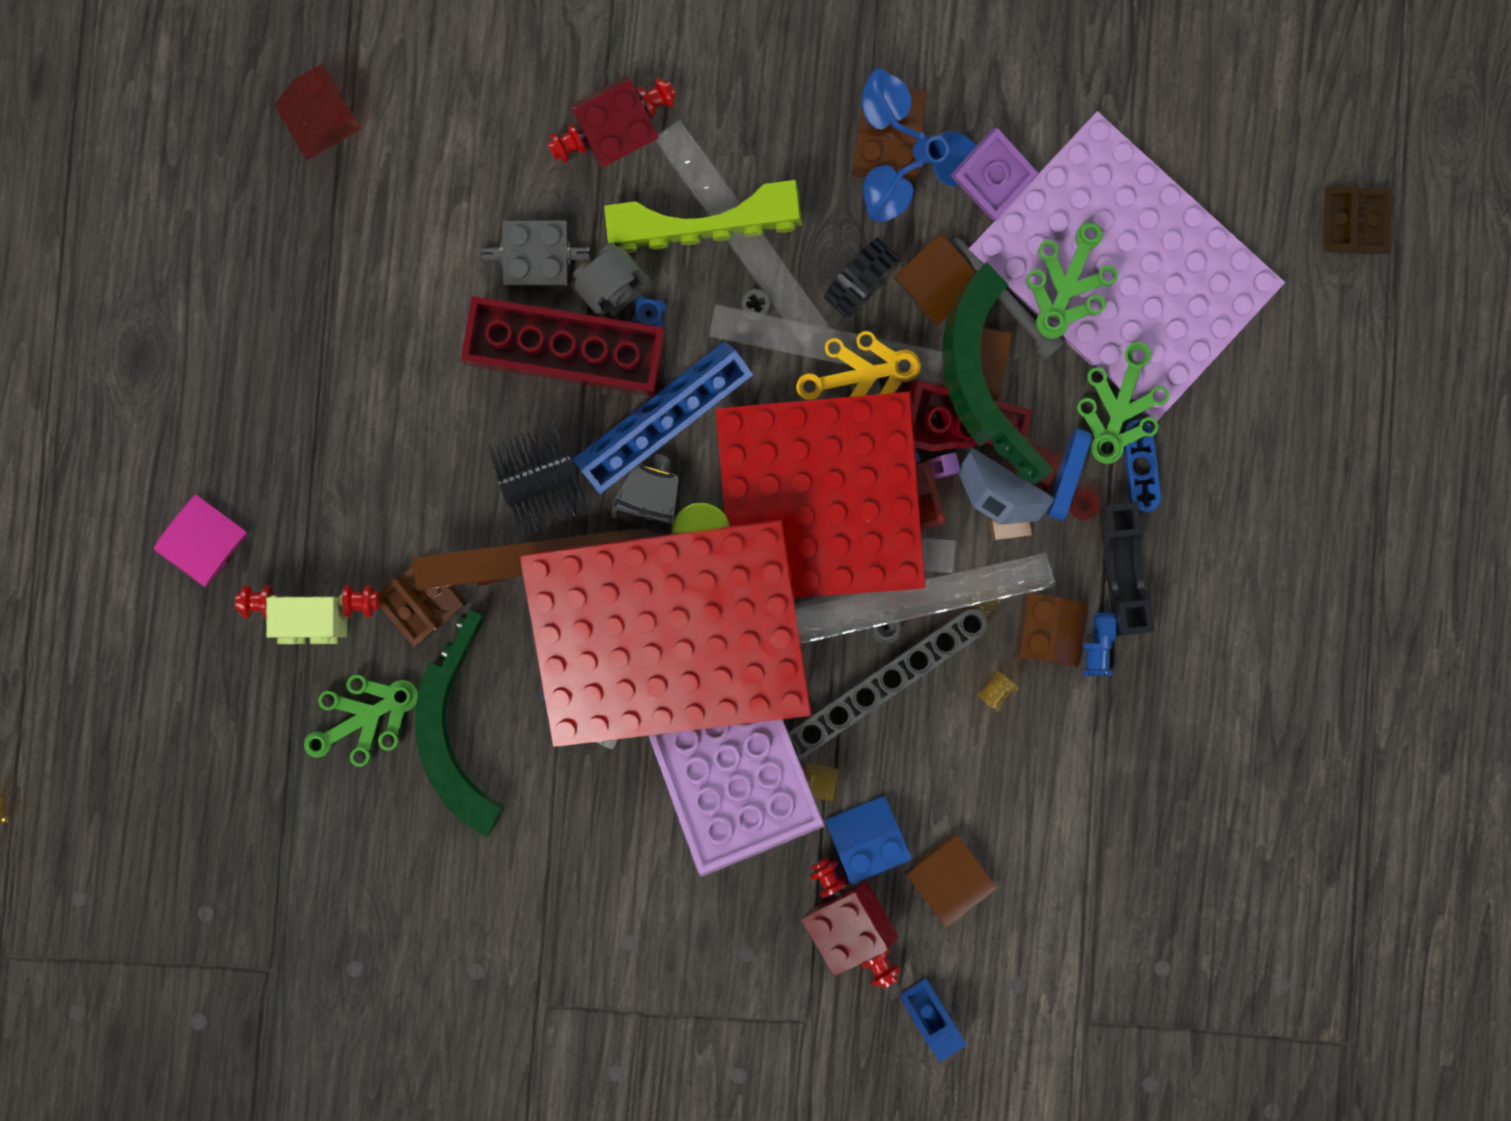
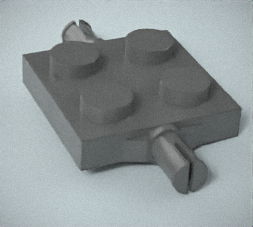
(535, 253)

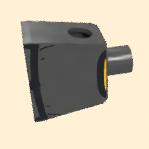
(648, 496)

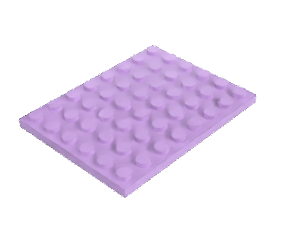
(1180, 272)

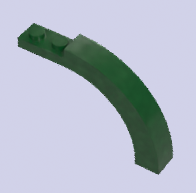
(966, 379)
(432, 735)

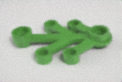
(1067, 285)
(1121, 409)
(366, 717)

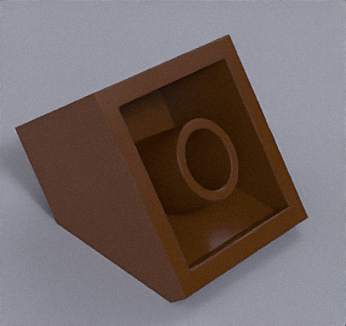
(1050, 629)

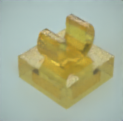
(822, 780)

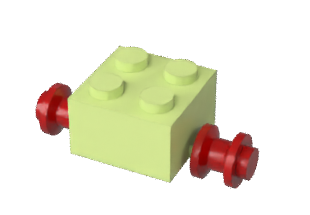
(307, 617)

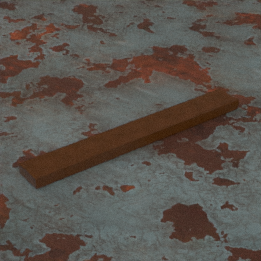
(500, 561)

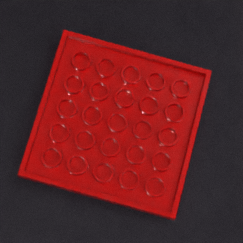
(837, 480)

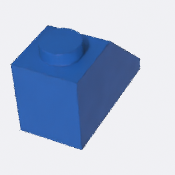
(932, 1020)

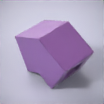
(950, 466)

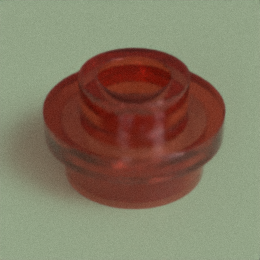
(1093, 504)

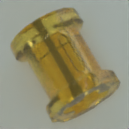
(997, 691)

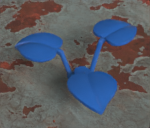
(884, 190)

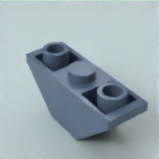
(1001, 492)

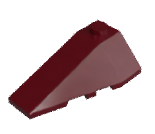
(937, 422)

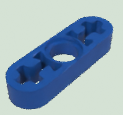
(1069, 473)
(1150, 489)

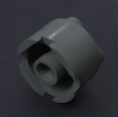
(610, 281)

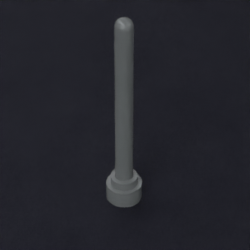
(1045, 346)

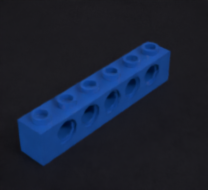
(662, 417)

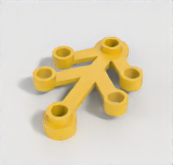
(865, 371)

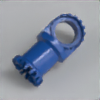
(1098, 653)

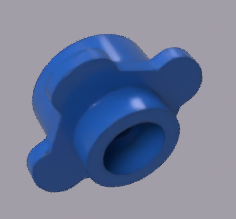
(644, 305)

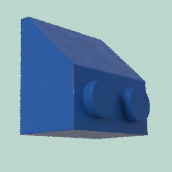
(868, 839)

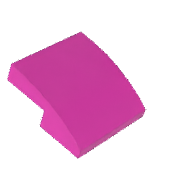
(200, 541)

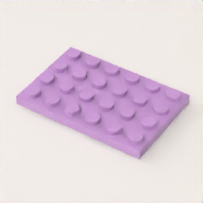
(736, 790)

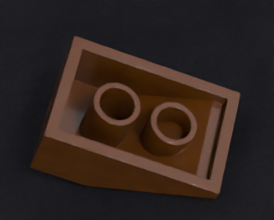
(889, 145)

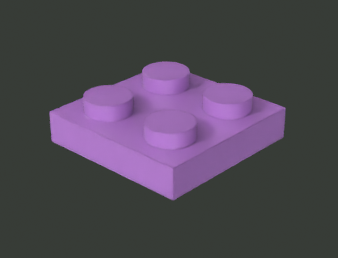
(994, 174)

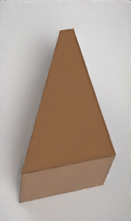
(1009, 531)

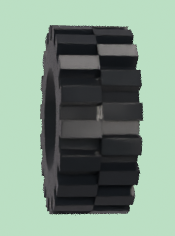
(862, 278)

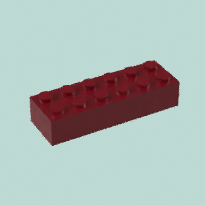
(563, 346)

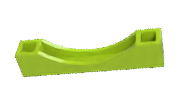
(769, 208)

